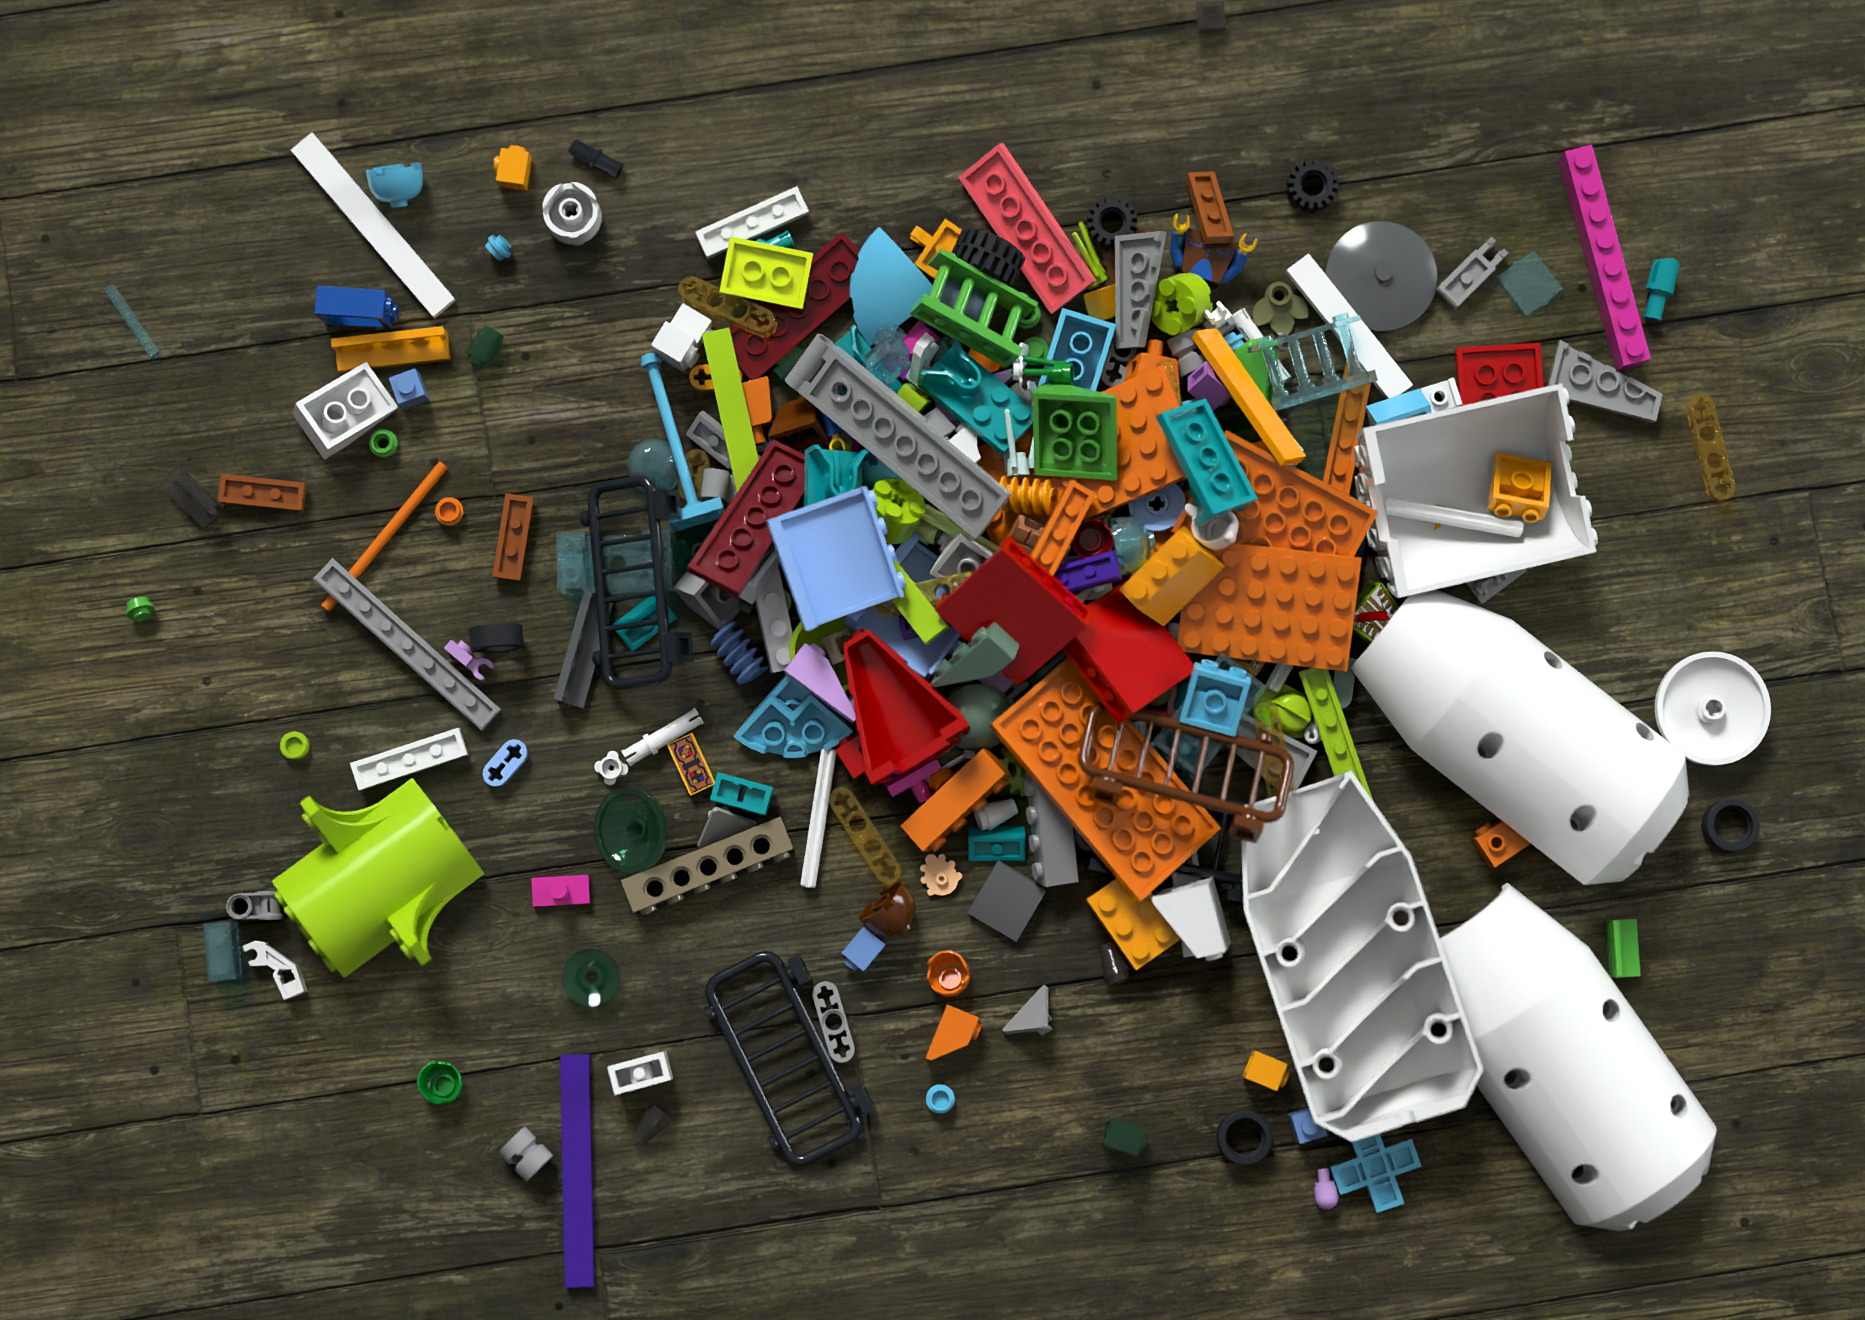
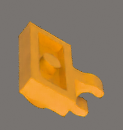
(943, 239)

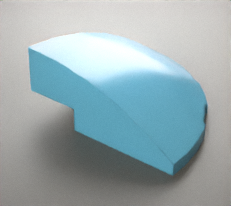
(884, 285)
(792, 723)

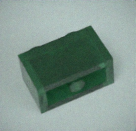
(1124, 1135)

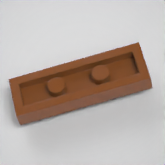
(1209, 207)
(262, 492)
(513, 537)

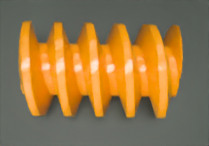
(1030, 498)

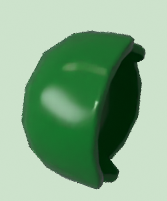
(439, 1082)

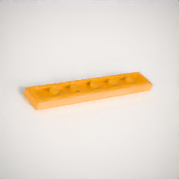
(1248, 397)

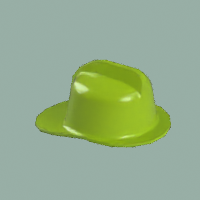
(1293, 710)

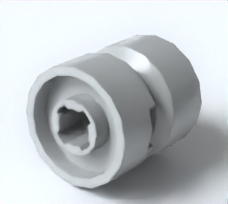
(1187, 352)
(525, 1154)

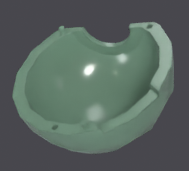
(981, 707)

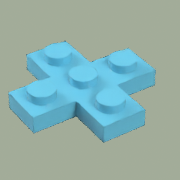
(1376, 1168)

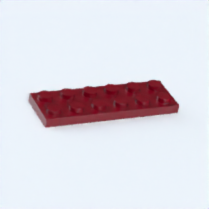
(825, 295)
(741, 534)

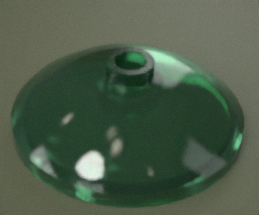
(619, 830)

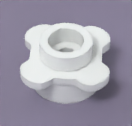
(603, 767)

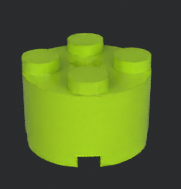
(1181, 303)
(899, 507)

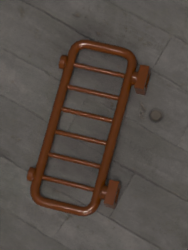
(1247, 821)

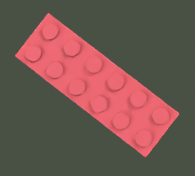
(1026, 222)

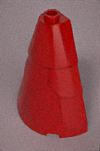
(896, 710)

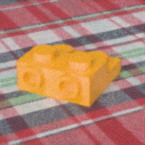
(1519, 487)

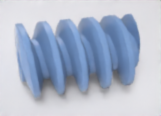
(737, 653)

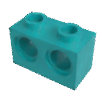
(742, 794)

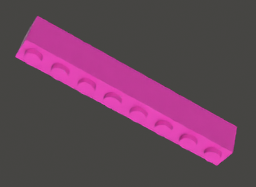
(1604, 258)

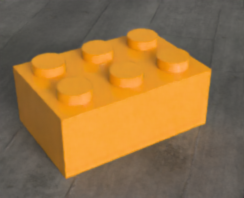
(1133, 926)

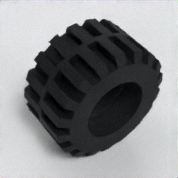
(990, 254)

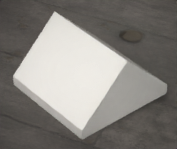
(960, 556)

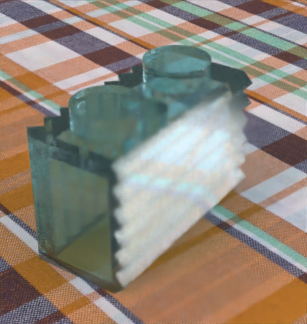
(222, 951)

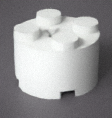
(572, 198)

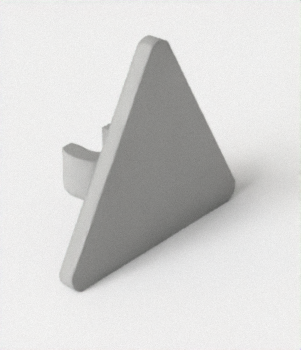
(723, 824)
(1032, 1015)

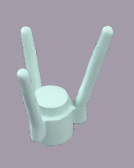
(1016, 462)

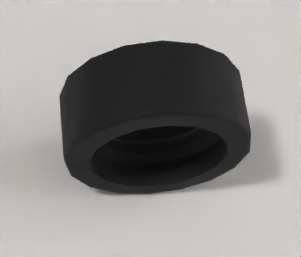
(496, 637)
(1748, 812)
(1259, 1153)

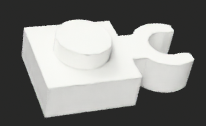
(1219, 319)

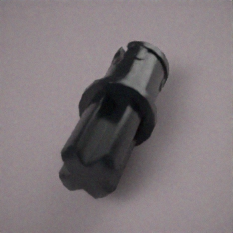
(595, 158)

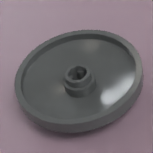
(1384, 274)

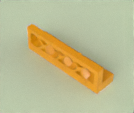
(392, 348)

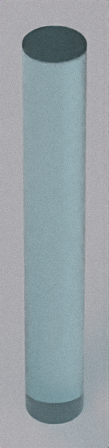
(132, 321)

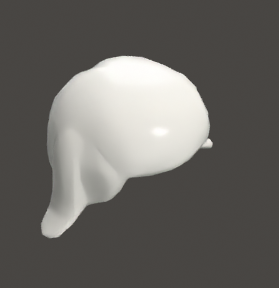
(1216, 532)

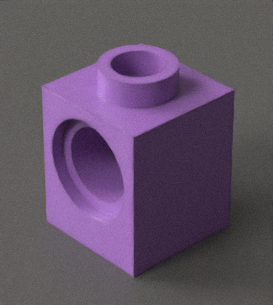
(1206, 384)

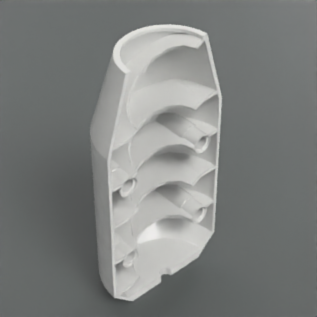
(1526, 735)
(1360, 982)
(1583, 1079)

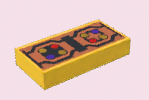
(691, 764)

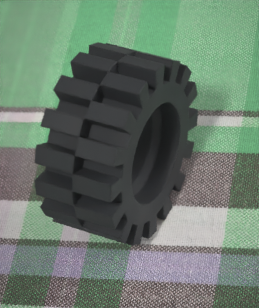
(1317, 170)
(1106, 207)

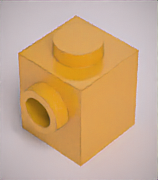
(513, 168)
(1266, 1070)

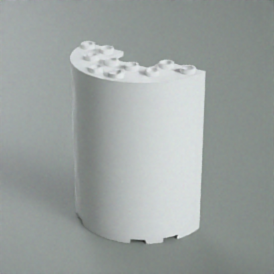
(1450, 463)

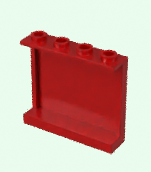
(1023, 602)
(1126, 656)

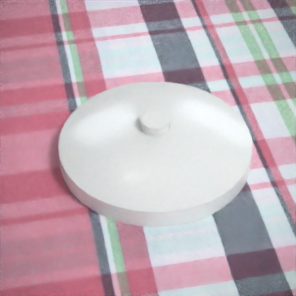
(1713, 708)

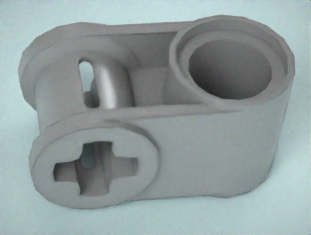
(261, 906)

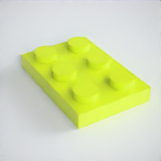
(766, 272)

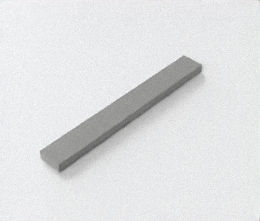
(407, 644)

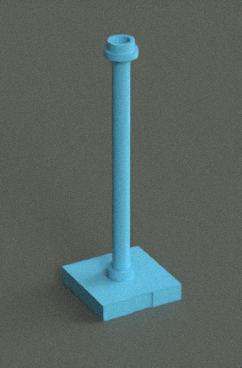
(695, 511)

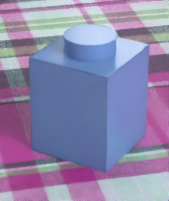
(409, 389)
(862, 950)
(1304, 1126)

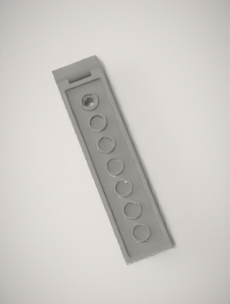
(897, 435)

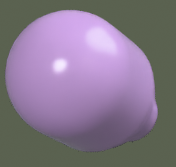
(1325, 1190)

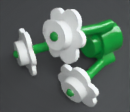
(1058, 373)

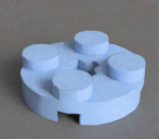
(1167, 516)

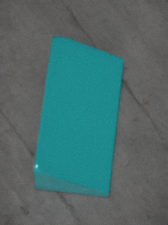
(644, 611)
(1000, 844)

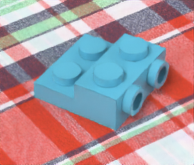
(1215, 697)

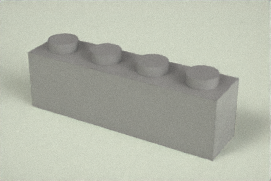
(1050, 839)

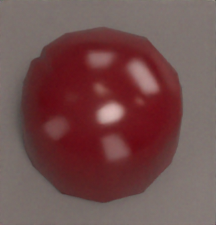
(1092, 538)

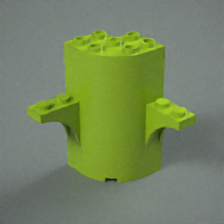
(375, 878)

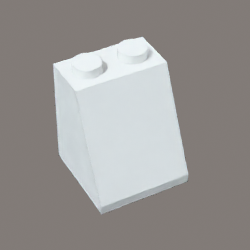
(1196, 916)

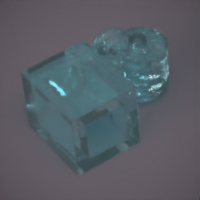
(889, 355)

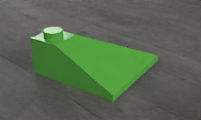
(1074, 432)

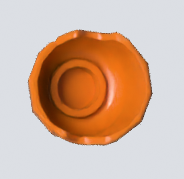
(948, 973)

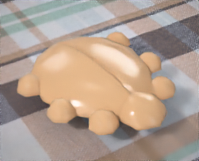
(939, 875)

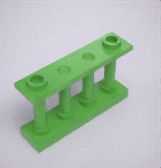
(960, 327)

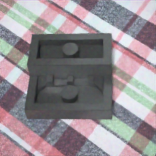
(1007, 901)

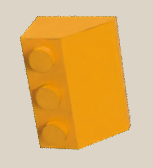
(1171, 577)

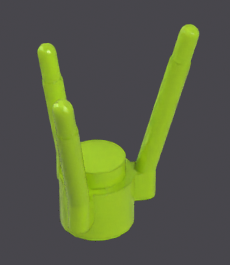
(1094, 263)

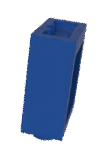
(355, 307)

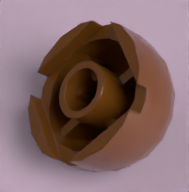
(890, 913)

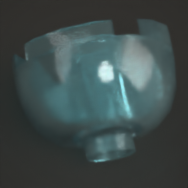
(654, 460)
(1131, 543)

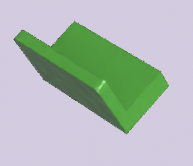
(1623, 948)

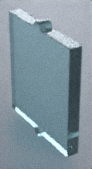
(1529, 283)

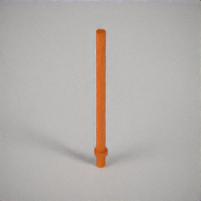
(392, 527)

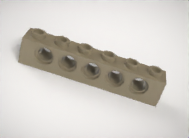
(637, 885)

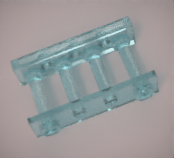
(1331, 382)

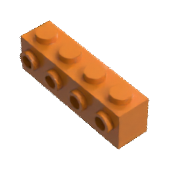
(956, 800)
(1498, 842)

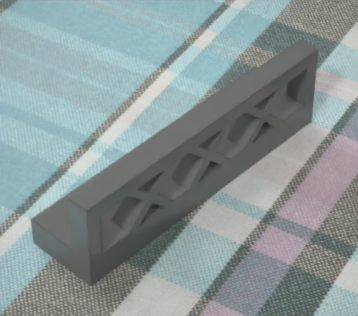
(578, 666)

